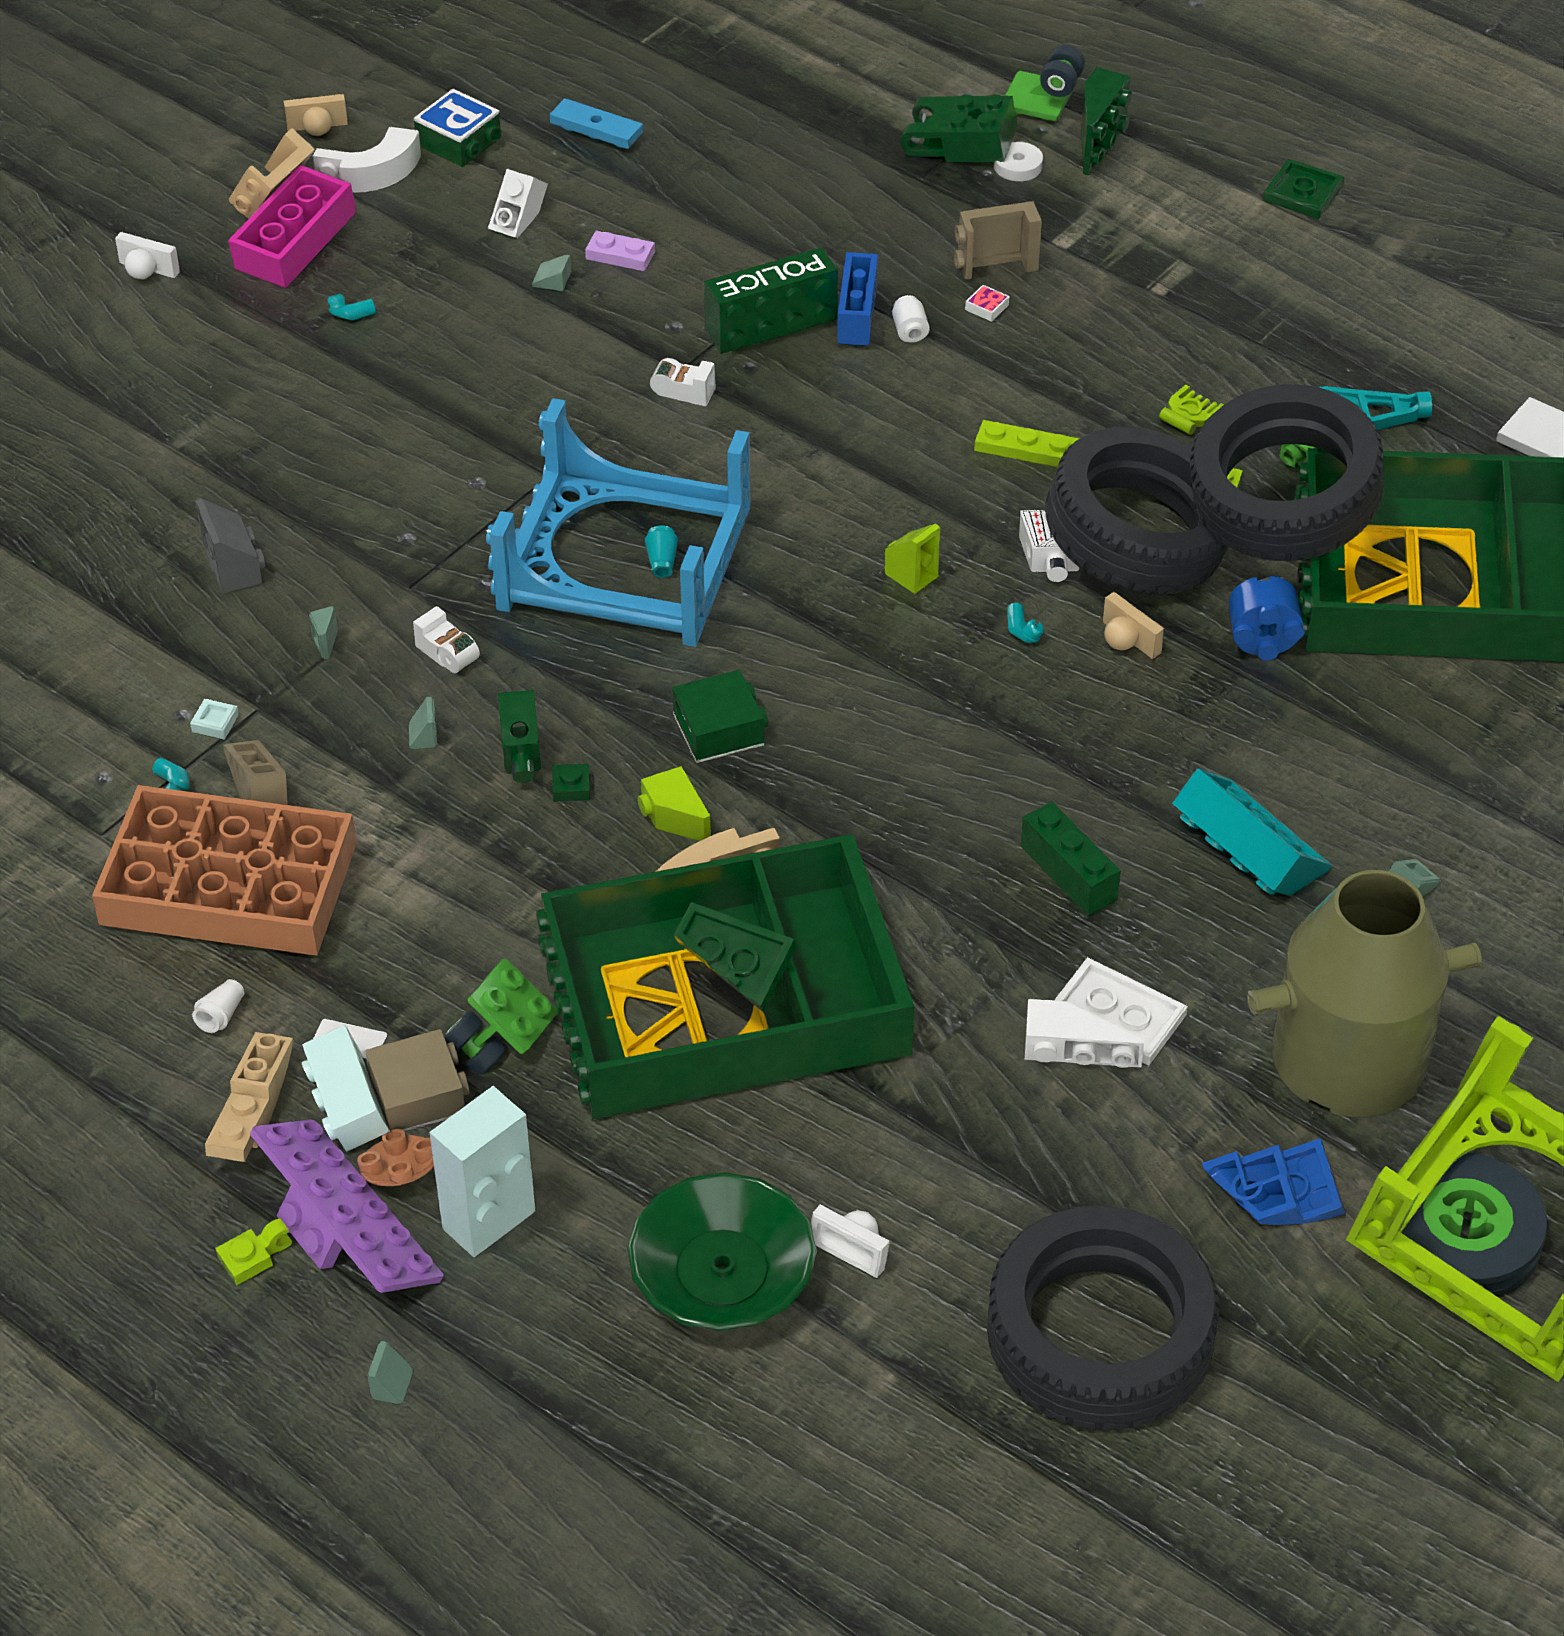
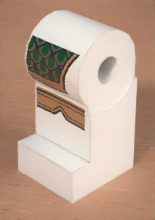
(684, 381)
(444, 641)

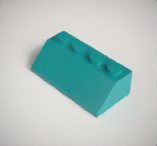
(1249, 834)

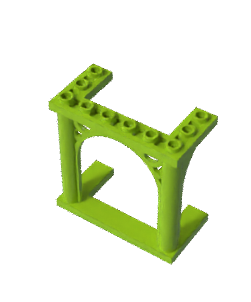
(1399, 1196)

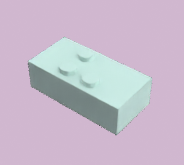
(483, 1171)

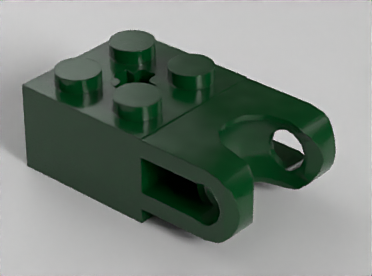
(962, 128)

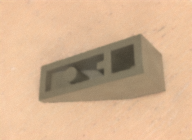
(256, 772)

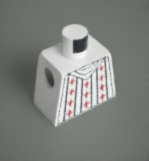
(1040, 547)

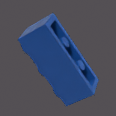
(857, 298)

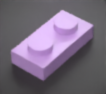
(620, 250)

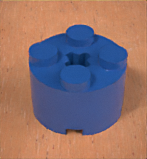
(1265, 616)

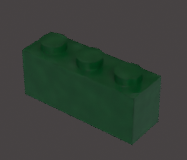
(1070, 858)

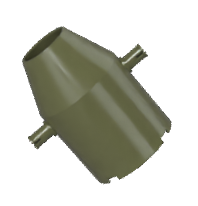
(1361, 996)

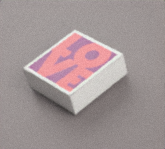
(987, 303)

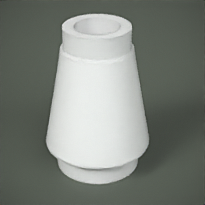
(218, 1006)

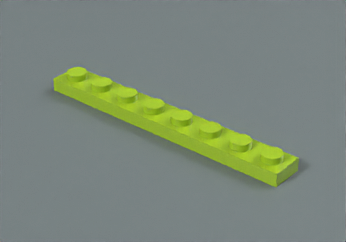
(1035, 445)

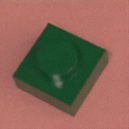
(571, 782)

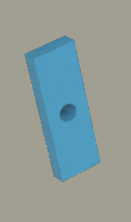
(596, 123)

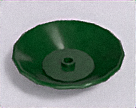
(716, 1224)

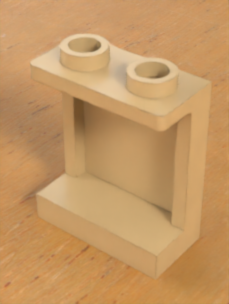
(256, 188)

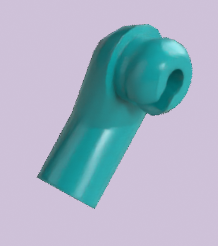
(1020, 628)
(176, 775)

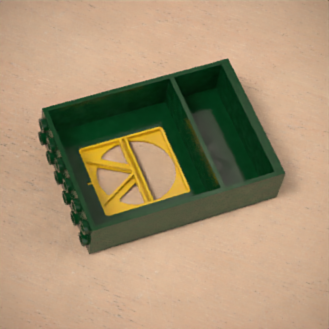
(1488, 509)
(831, 1010)

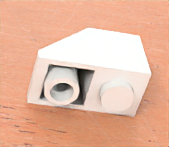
(517, 203)

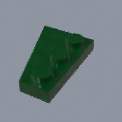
(737, 951)

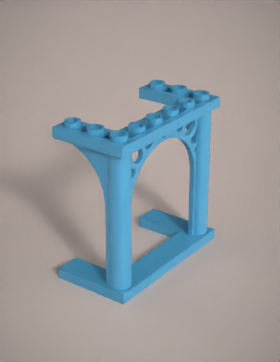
(578, 469)

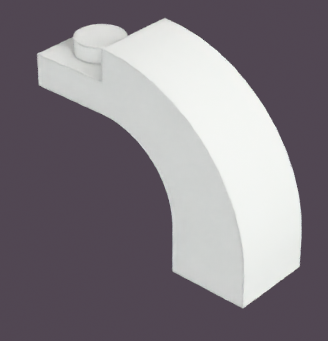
(374, 167)

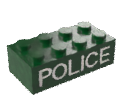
(770, 300)

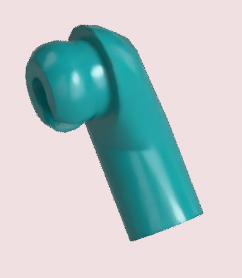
(350, 311)

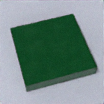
(1303, 188)

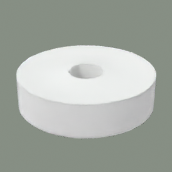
(1021, 163)

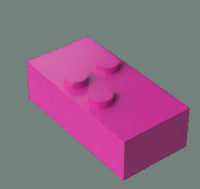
(292, 226)

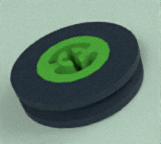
(1504, 1226)

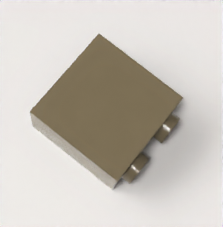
(417, 1080)

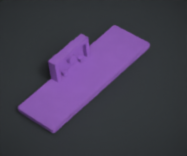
(337, 1209)

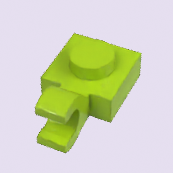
(250, 1253)

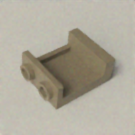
(998, 237)

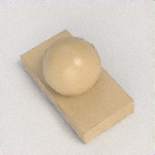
(316, 113)
(1130, 627)

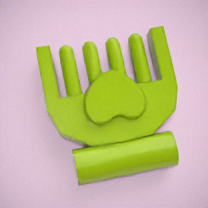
(1187, 412)

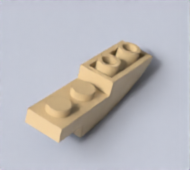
(722, 846)
(252, 1096)

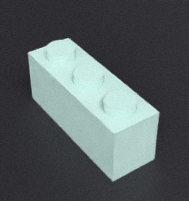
(343, 1089)

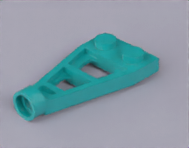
(1404, 407)

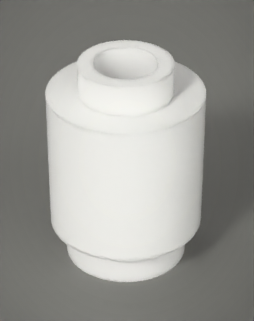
(910, 319)

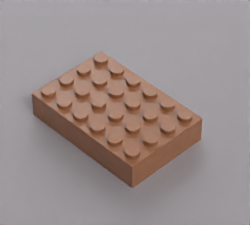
(225, 870)

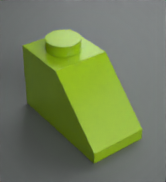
(914, 558)
(674, 805)

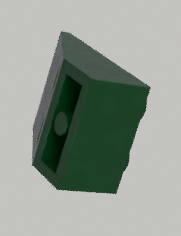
(1103, 114)

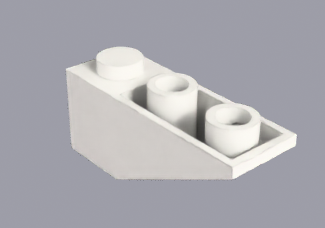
(1073, 1035)

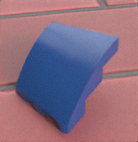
(1280, 1184)

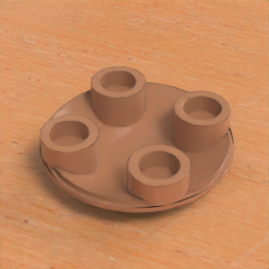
(396, 1159)

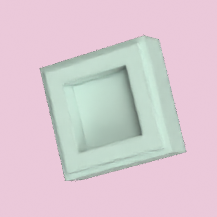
(214, 719)

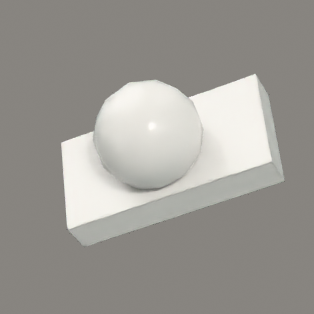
(146, 256)
(851, 1238)

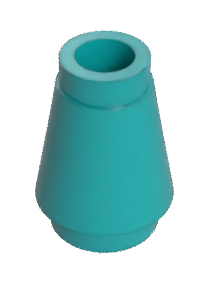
(661, 549)

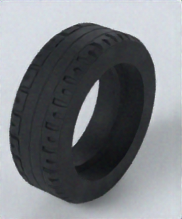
(1281, 417)
(1107, 545)
(1094, 1392)

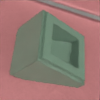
(553, 273)
(324, 629)
(423, 726)
(1416, 874)
(389, 1375)

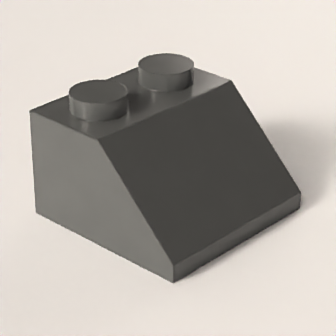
(229, 547)

